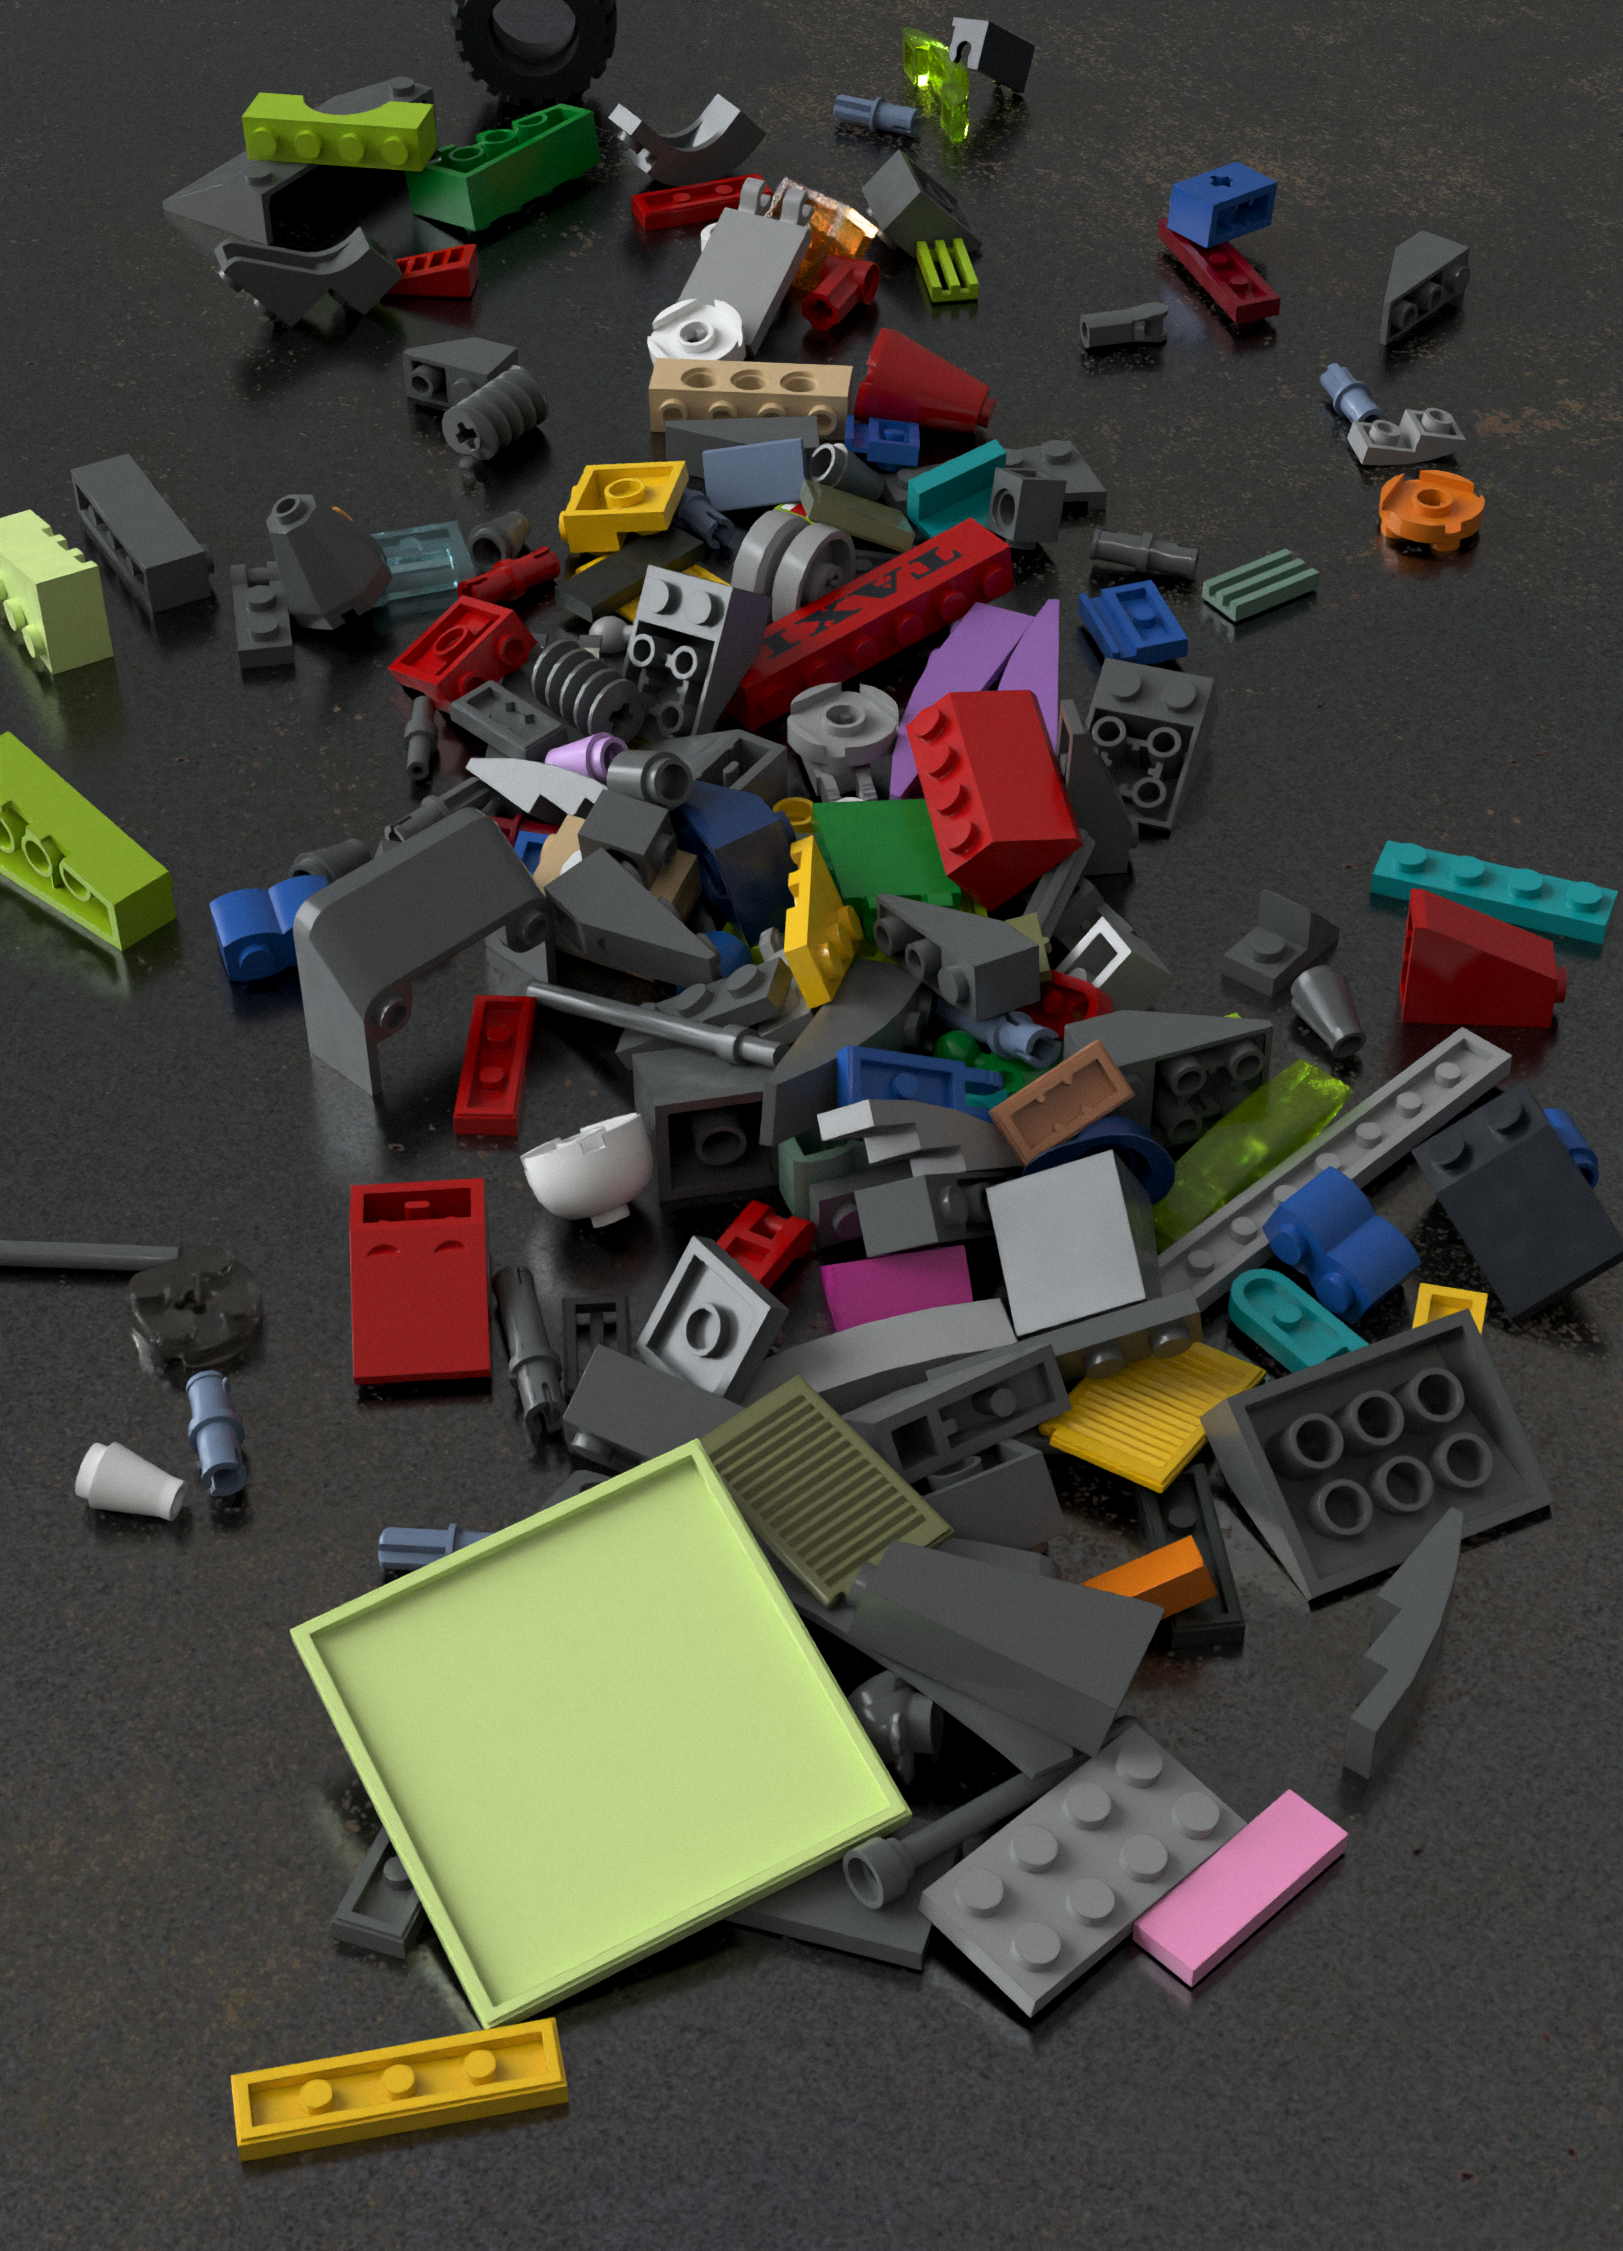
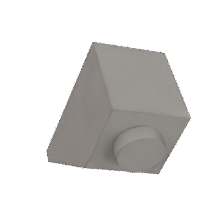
(1118, 965)

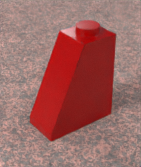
(1474, 968)

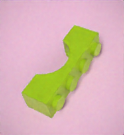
(383, 138)

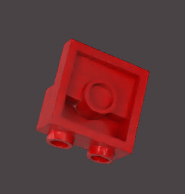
(464, 650)

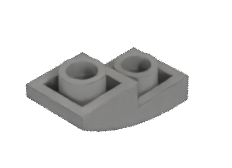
(1417, 438)

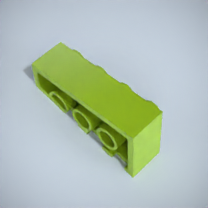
(76, 855)

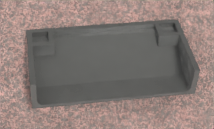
(240, 190)

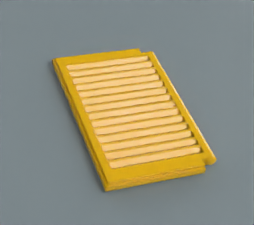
(1149, 1413)

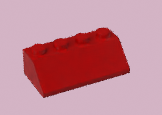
(993, 791)

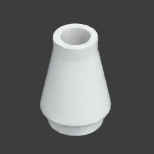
(127, 1483)

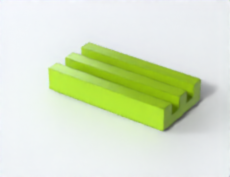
(944, 256)

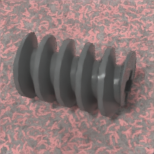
(496, 414)
(586, 692)

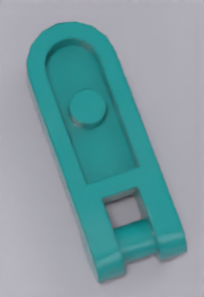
(1288, 1320)

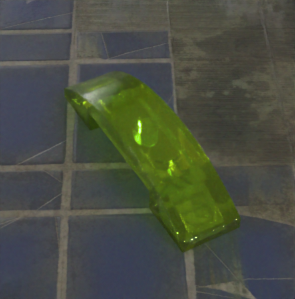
(928, 63)

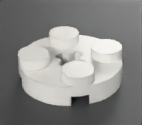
(716, 326)

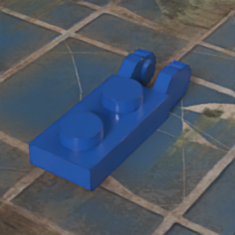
(893, 1075)

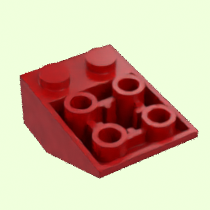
(420, 1281)

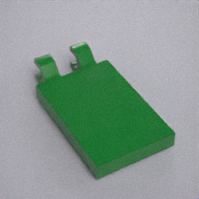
(882, 850)

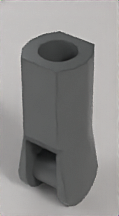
(1119, 327)

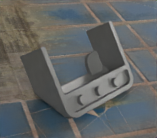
(400, 919)

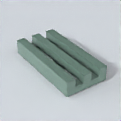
(1260, 585)

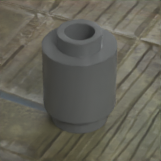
(651, 777)

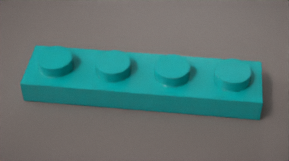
(1496, 890)

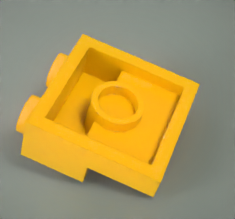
(619, 501)

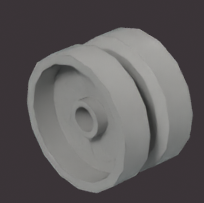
(793, 561)

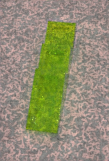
(1248, 1145)

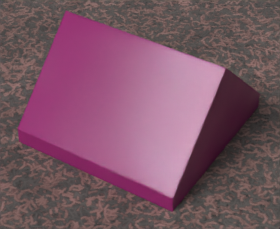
(895, 1285)

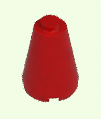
(920, 387)

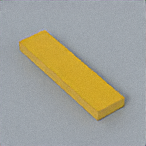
(398, 2089)

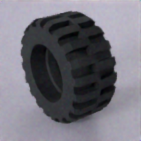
(534, 69)

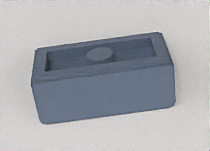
(755, 474)

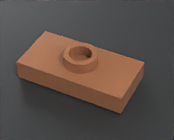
(1061, 1102)

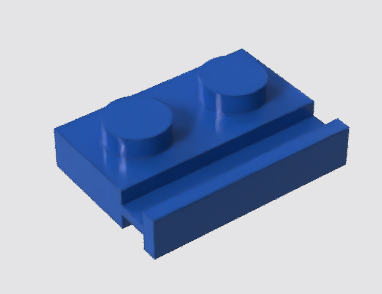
(886, 442)
(1133, 624)

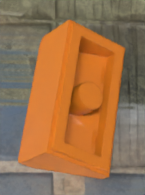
(1168, 1577)

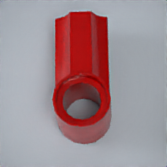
(841, 286)

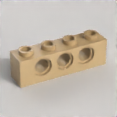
(750, 390)

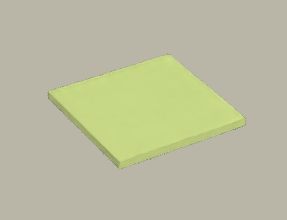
(597, 1734)

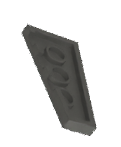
(1053, 456)

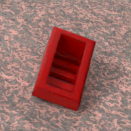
(439, 273)

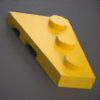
(819, 929)

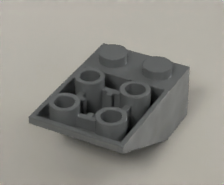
(691, 650)
(1152, 735)
(733, 761)
(1179, 1066)

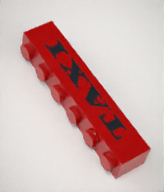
(873, 618)

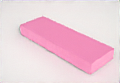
(1240, 1887)

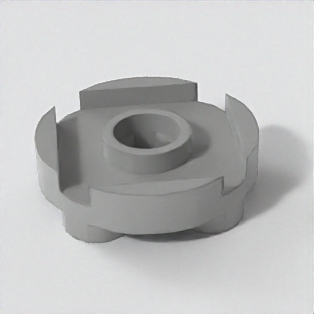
(842, 727)

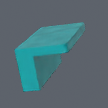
(955, 490)

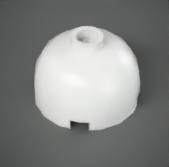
(593, 1170)

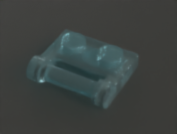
(424, 560)

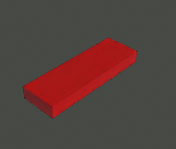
(689, 202)
(495, 1065)

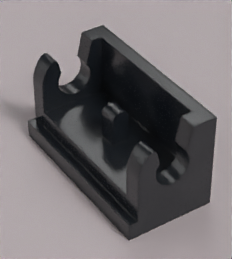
(993, 52)

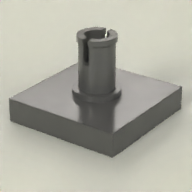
(712, 1323)

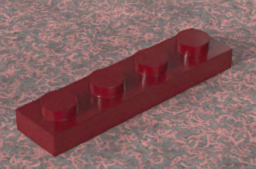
(1224, 276)

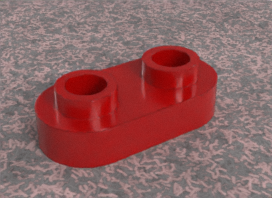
(1066, 1002)

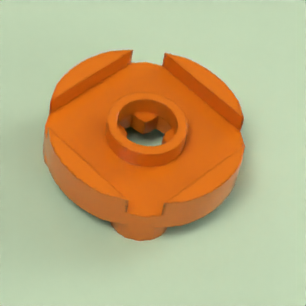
(1442, 516)

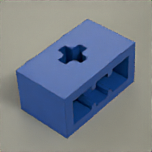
(1221, 204)

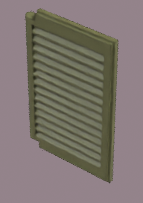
(817, 1490)

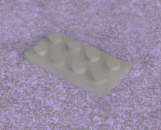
(1079, 1868)

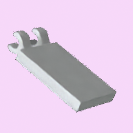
(753, 258)

